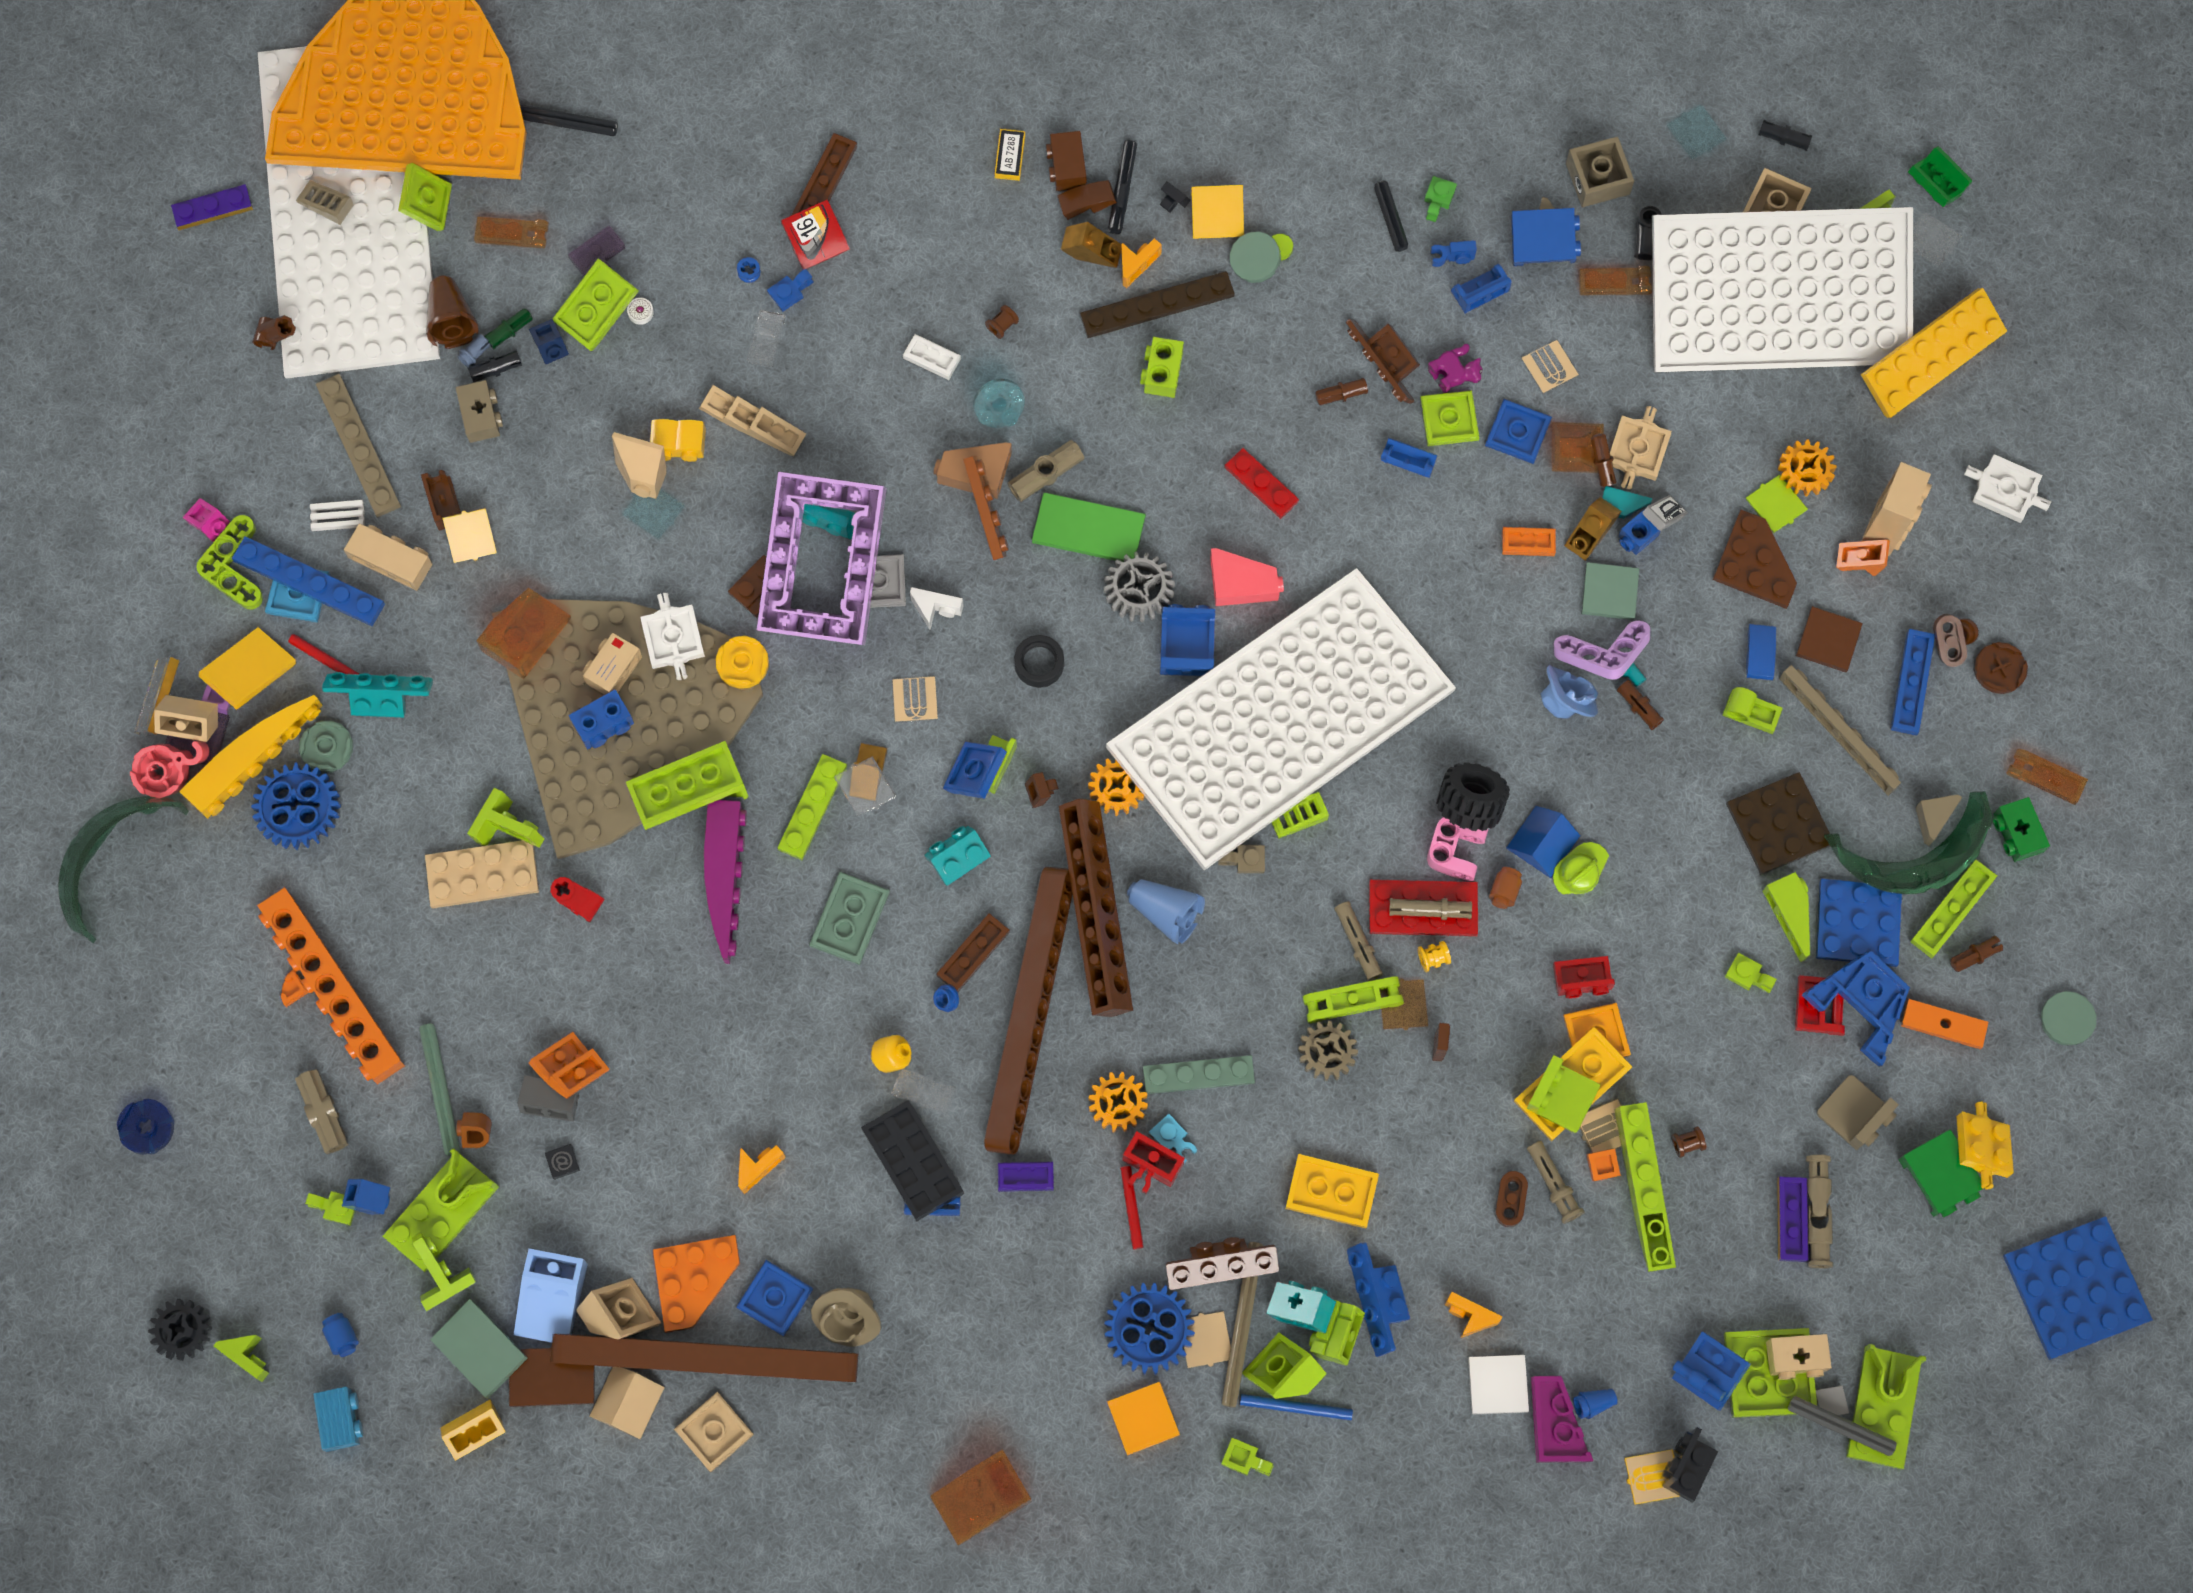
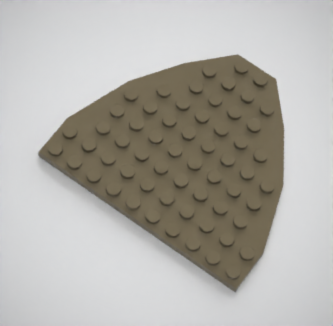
(672, 719)

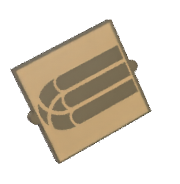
(1601, 1128)

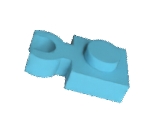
(1171, 1135)

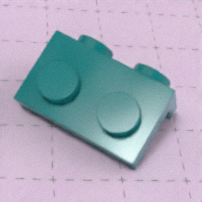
(957, 854)

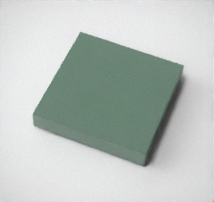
(1610, 591)

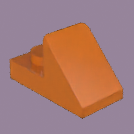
(1863, 556)

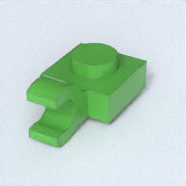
(1439, 195)

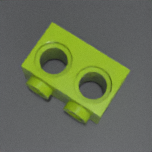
(1167, 368)

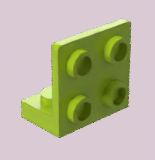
(1563, 1096)

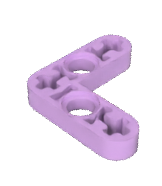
(1610, 662)

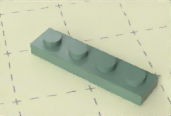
(1198, 1074)

